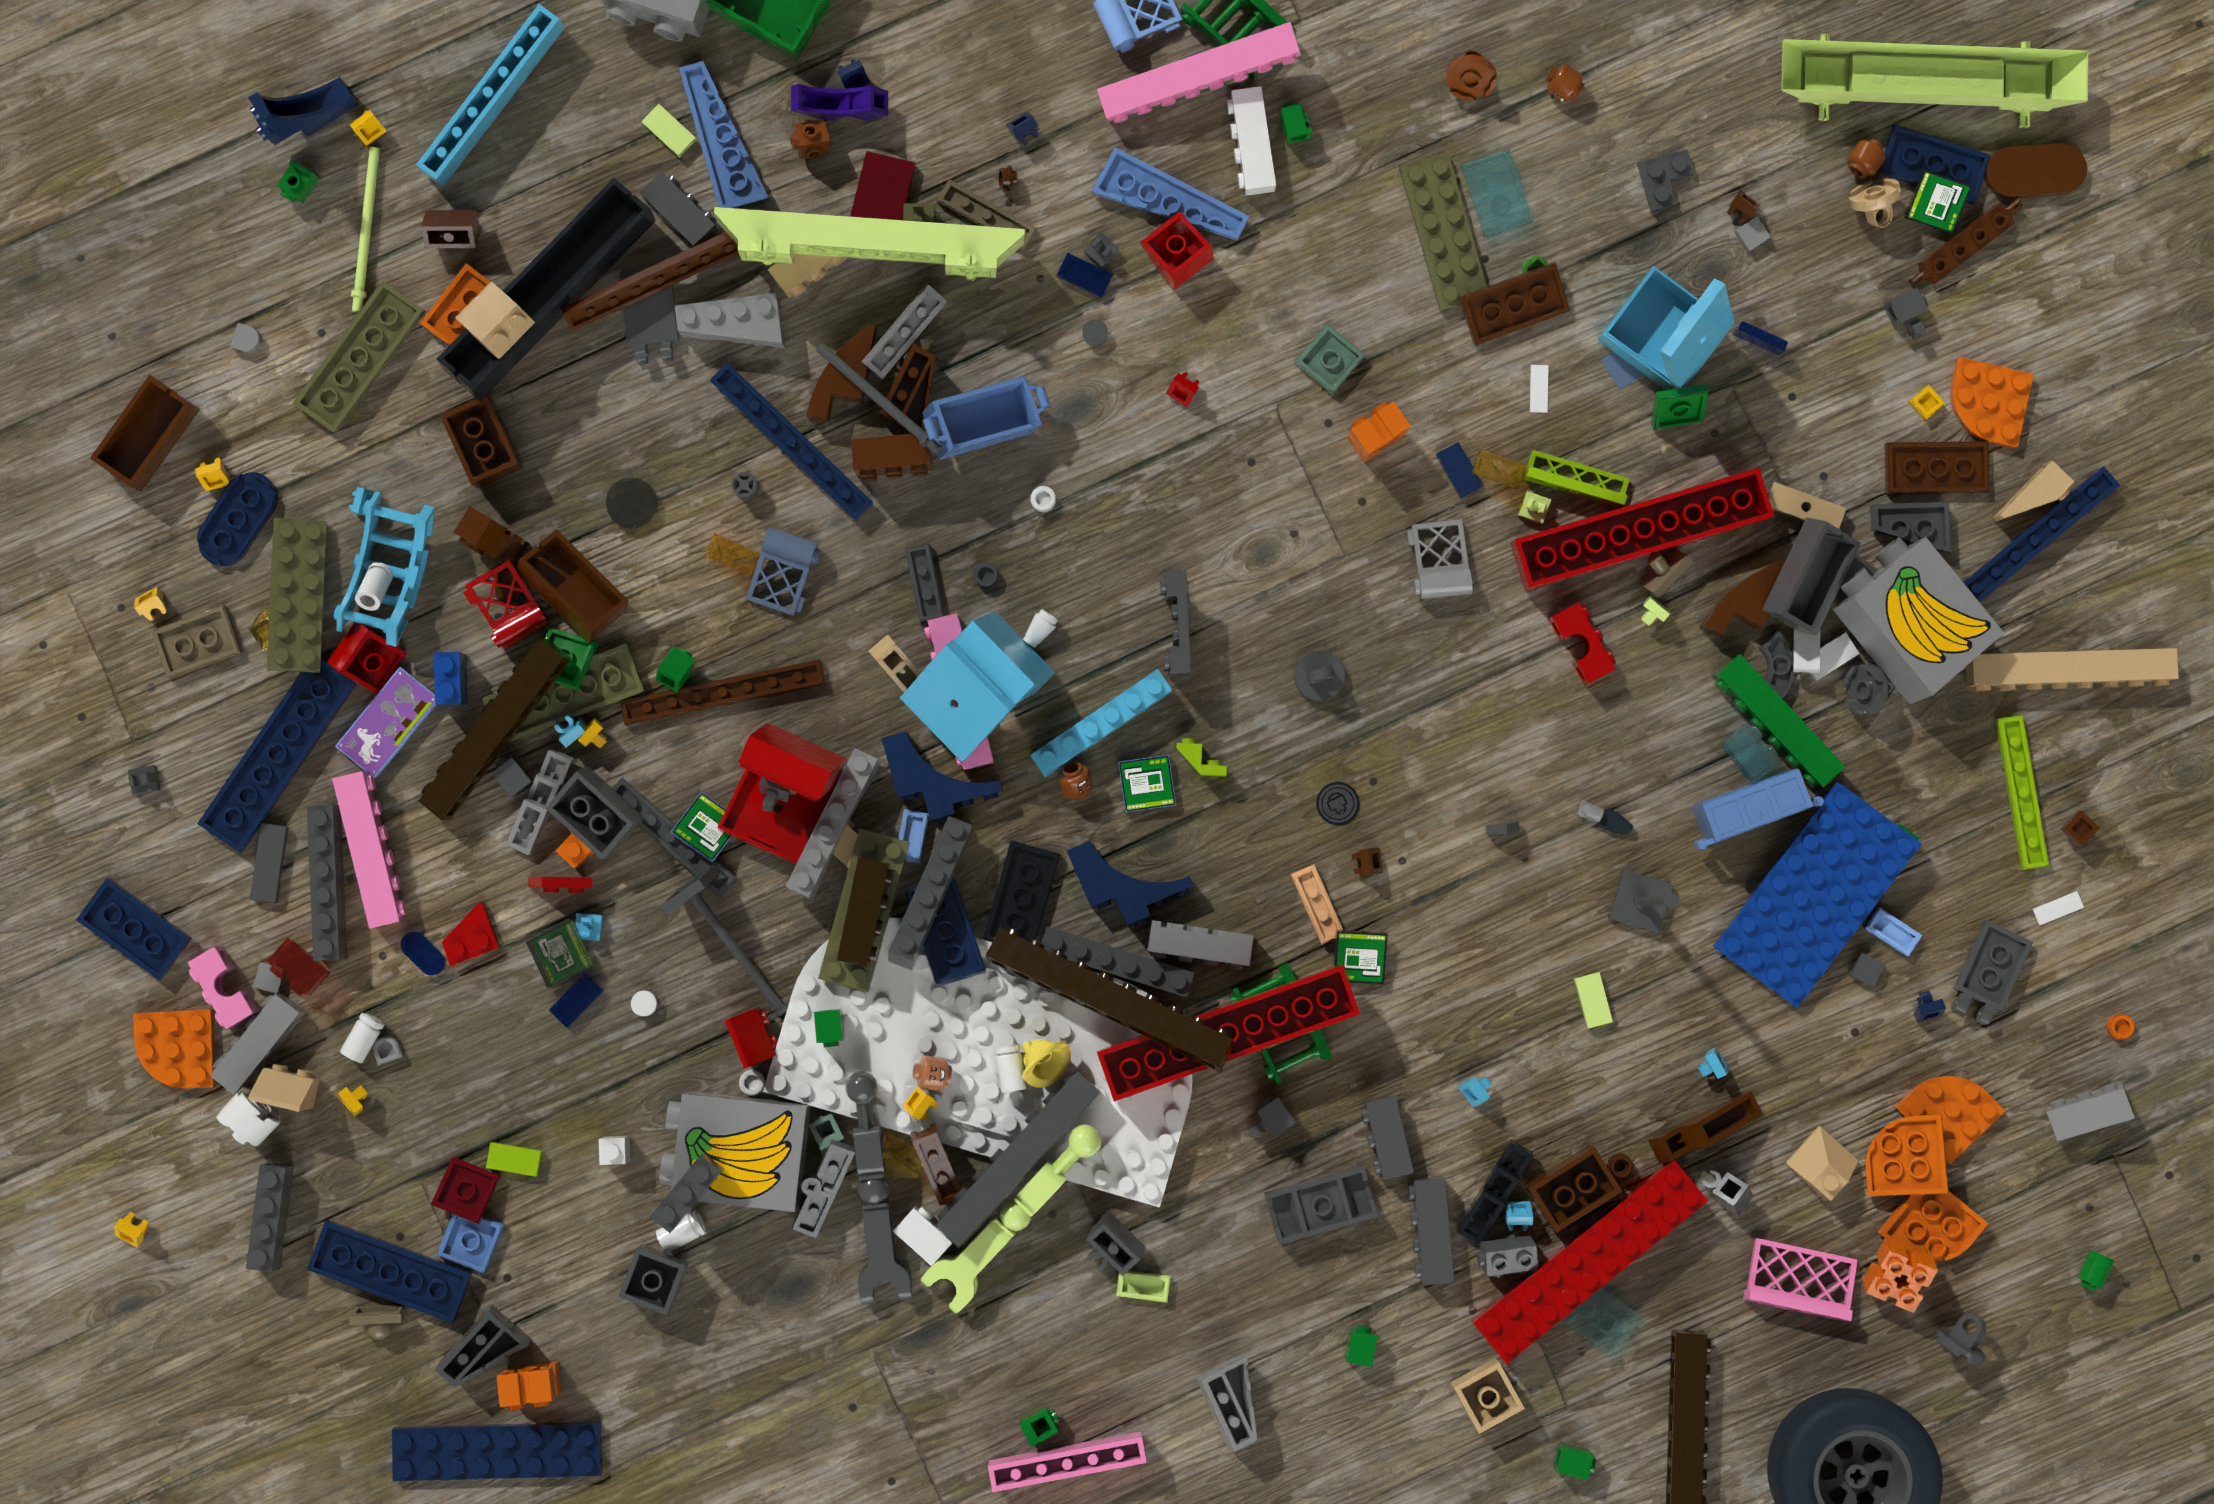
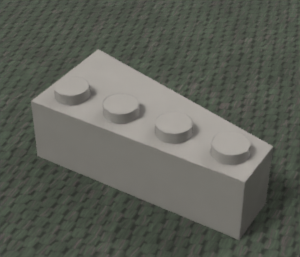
(734, 320)
(1200, 943)

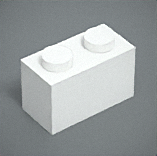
(922, 1235)

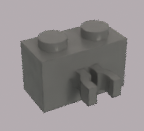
(1115, 1244)

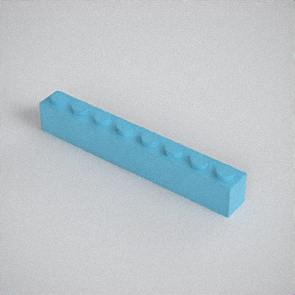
(490, 95)

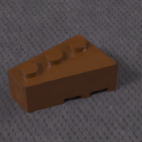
(912, 387)

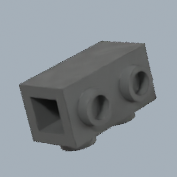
(1508, 1256)

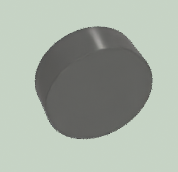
(1095, 332)
(986, 575)

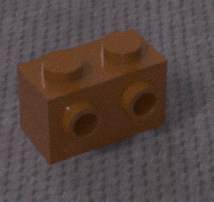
(450, 229)

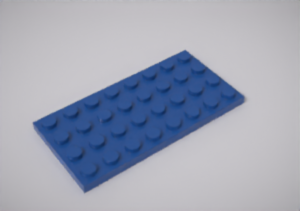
(1817, 894)

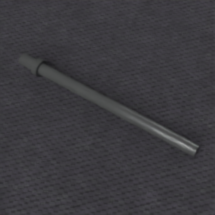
(877, 397)

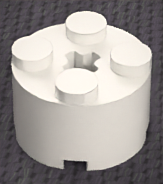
(248, 1119)

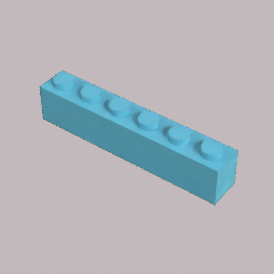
(1101, 723)

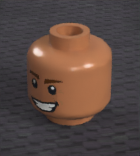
(932, 1073)

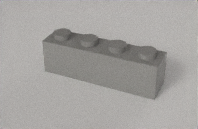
(257, 1043)

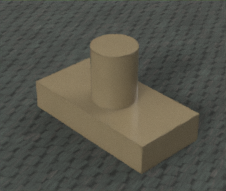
(1664, 571)

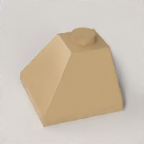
(1823, 1163)

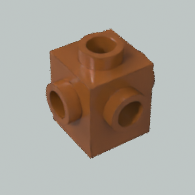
(810, 138)

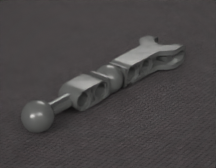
(874, 1192)

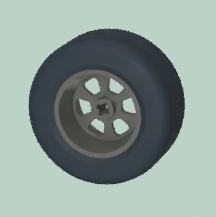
(1862, 1417)

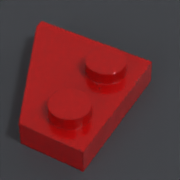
(552, 884)
(471, 937)

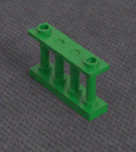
(1261, 14)
(1319, 1046)

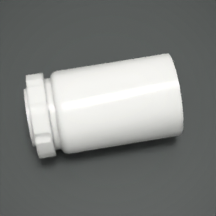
(374, 586)
(362, 1037)
(1010, 1068)
(688, 1230)

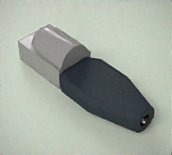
(1604, 818)

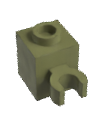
(920, 213)

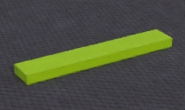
(2022, 792)

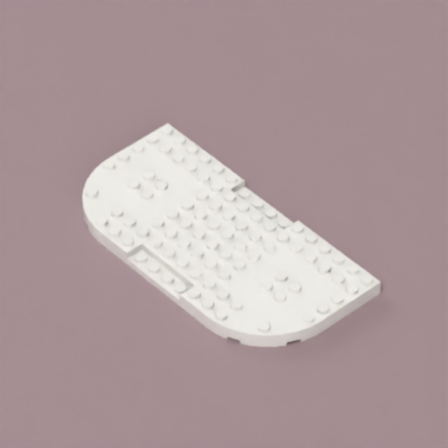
(965, 1023)

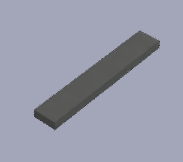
(659, 827)

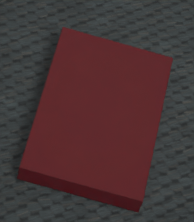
(882, 187)

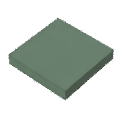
(1330, 359)

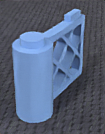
(1121, 25)

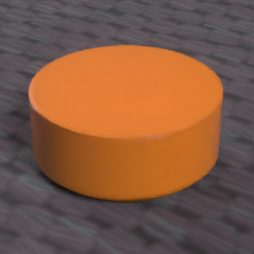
(2120, 1026)

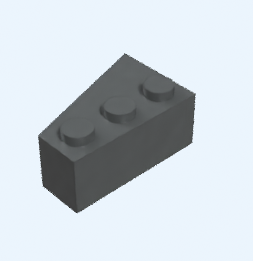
(484, 1344)

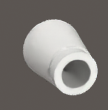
(1040, 627)

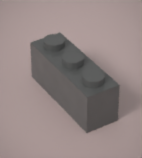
(679, 209)
(1387, 1137)
(687, 1192)

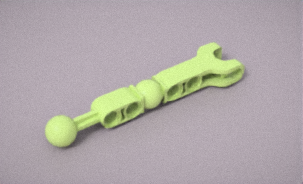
(1012, 1216)

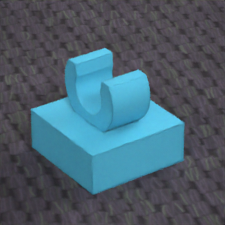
(361, 496)
(572, 731)
(589, 926)
(1714, 1063)
(1475, 1090)
(1518, 1214)

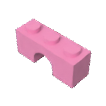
(209, 971)

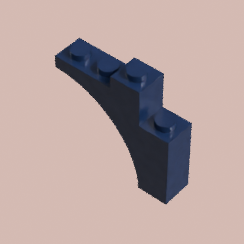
(306, 111)
(914, 775)
(1132, 895)

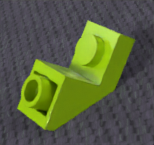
(1193, 755)

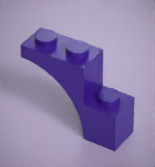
(831, 104)

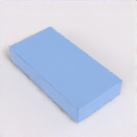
(914, 830)
(1893, 931)

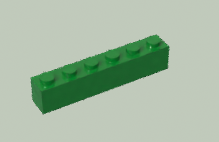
(1778, 721)

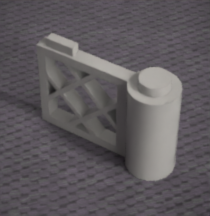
(1440, 580)

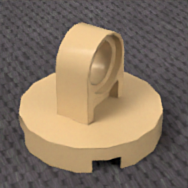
(1872, 198)

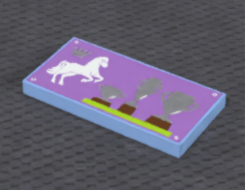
(387, 722)

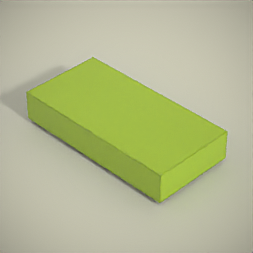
(514, 1159)

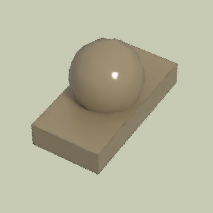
(378, 1318)

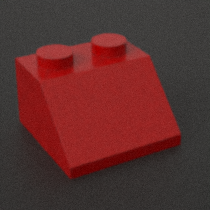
(1177, 250)
(366, 657)
(752, 1036)

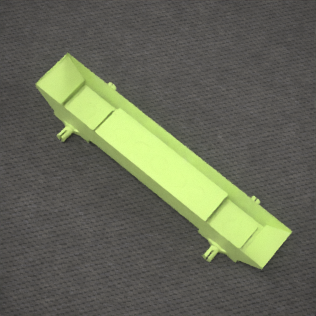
(1933, 74)
(778, 235)

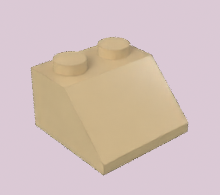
(494, 320)
(285, 1088)

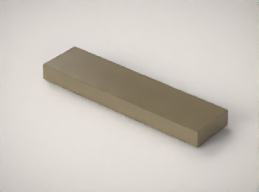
(981, 211)

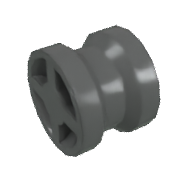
(741, 482)

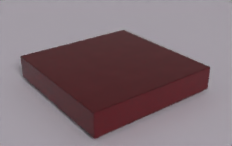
(465, 1190)

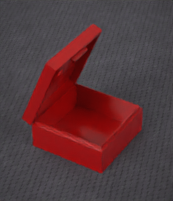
(794, 765)

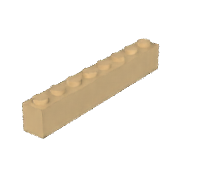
(2073, 668)

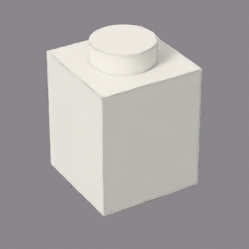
(614, 1150)

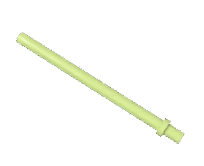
(358, 293)

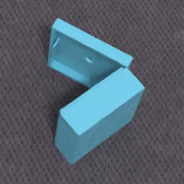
(1669, 329)
(987, 675)

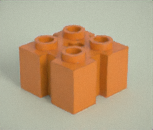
(1379, 431)
(1900, 1275)
(528, 1385)

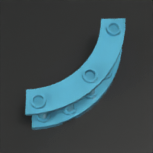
(411, 576)

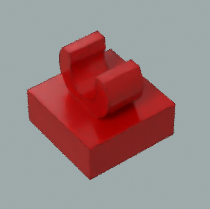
(1183, 389)

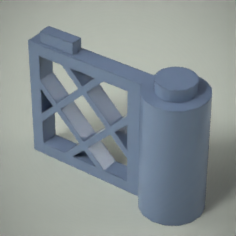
(791, 551)

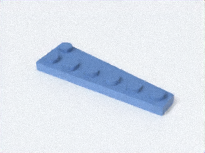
(727, 161)
(1154, 191)

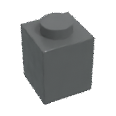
(512, 776)

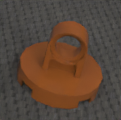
(1471, 76)

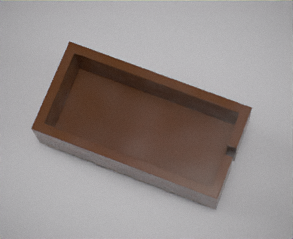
(145, 433)
(572, 586)

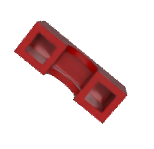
(1575, 622)

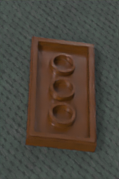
(1514, 303)
(1936, 467)

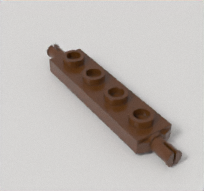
(1966, 243)

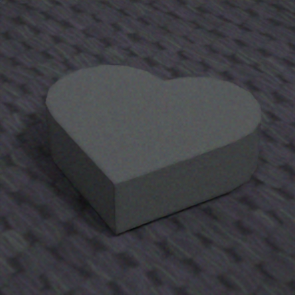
(1502, 828)

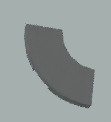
(1779, 662)

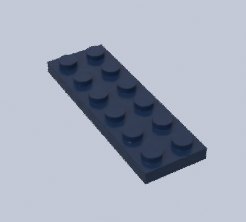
(389, 1271)

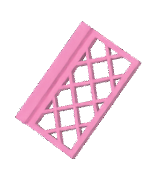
(1803, 1302)

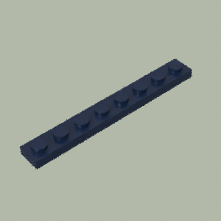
(791, 441)
(2041, 533)

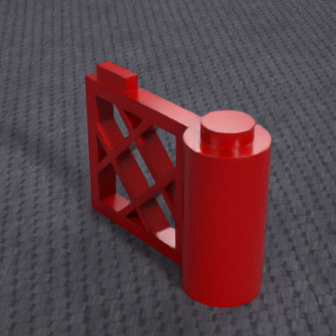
(517, 623)

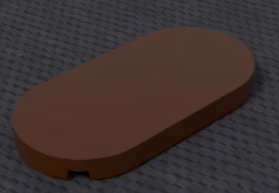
(2035, 170)

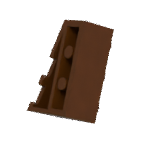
(488, 536)

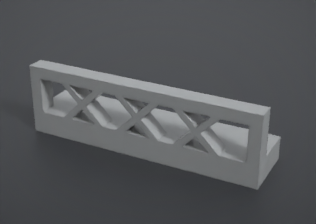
(904, 331)

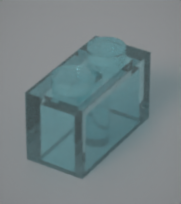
(1750, 752)

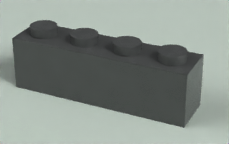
(270, 1217)
(1432, 1230)

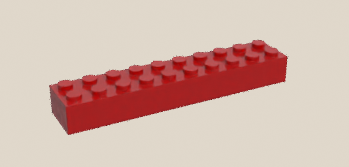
(1642, 529)
(1253, 1025)
(1589, 1261)

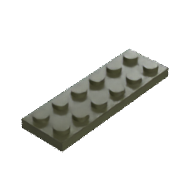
(1442, 229)
(359, 357)
(296, 595)
(607, 681)
(875, 848)

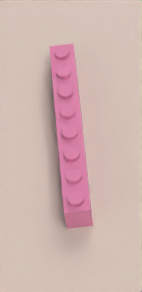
(1199, 72)

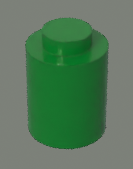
(2095, 1270)

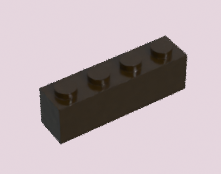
(864, 912)

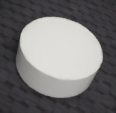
(1043, 499)
(644, 1003)
(752, 1082)

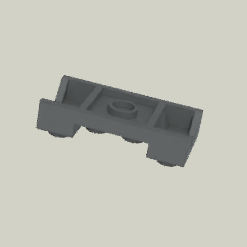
(1174, 589)
(1321, 1204)

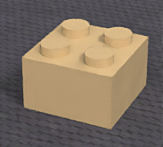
(1487, 1395)

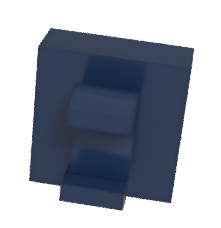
(853, 75)
(1021, 126)
(1928, 1008)

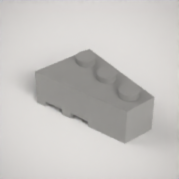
(2090, 1111)
(1230, 1402)

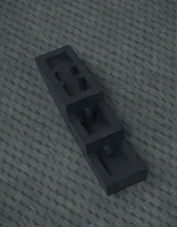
(1494, 1192)

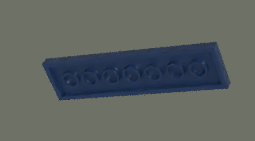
(276, 755)
(496, 1451)

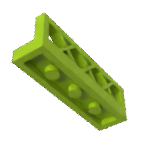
(1576, 487)

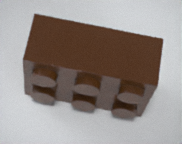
(481, 441)
(890, 457)
(1573, 1188)

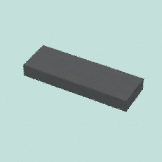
(924, 582)
(269, 863)

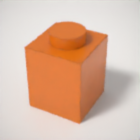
(574, 852)

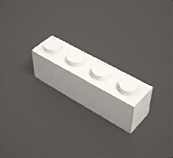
(1252, 141)

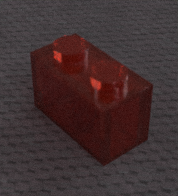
(298, 967)

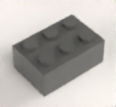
(594, 812)

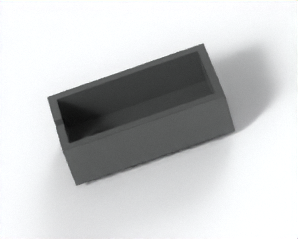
(1811, 576)

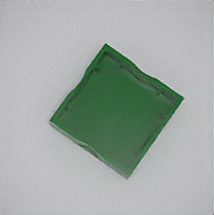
(779, 23)

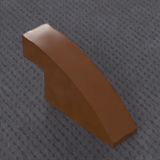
(836, 385)
(1743, 601)
(1705, 1127)

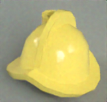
(1045, 1062)

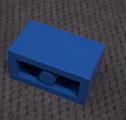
(450, 678)

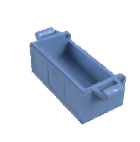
(984, 416)
(1752, 807)

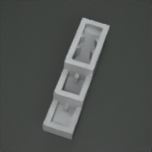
(533, 810)

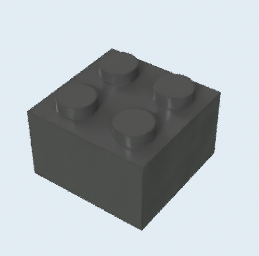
(654, 1279)

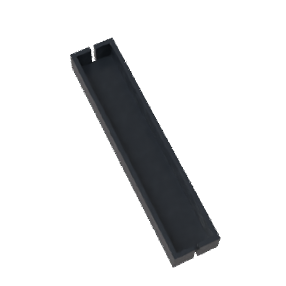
(553, 281)

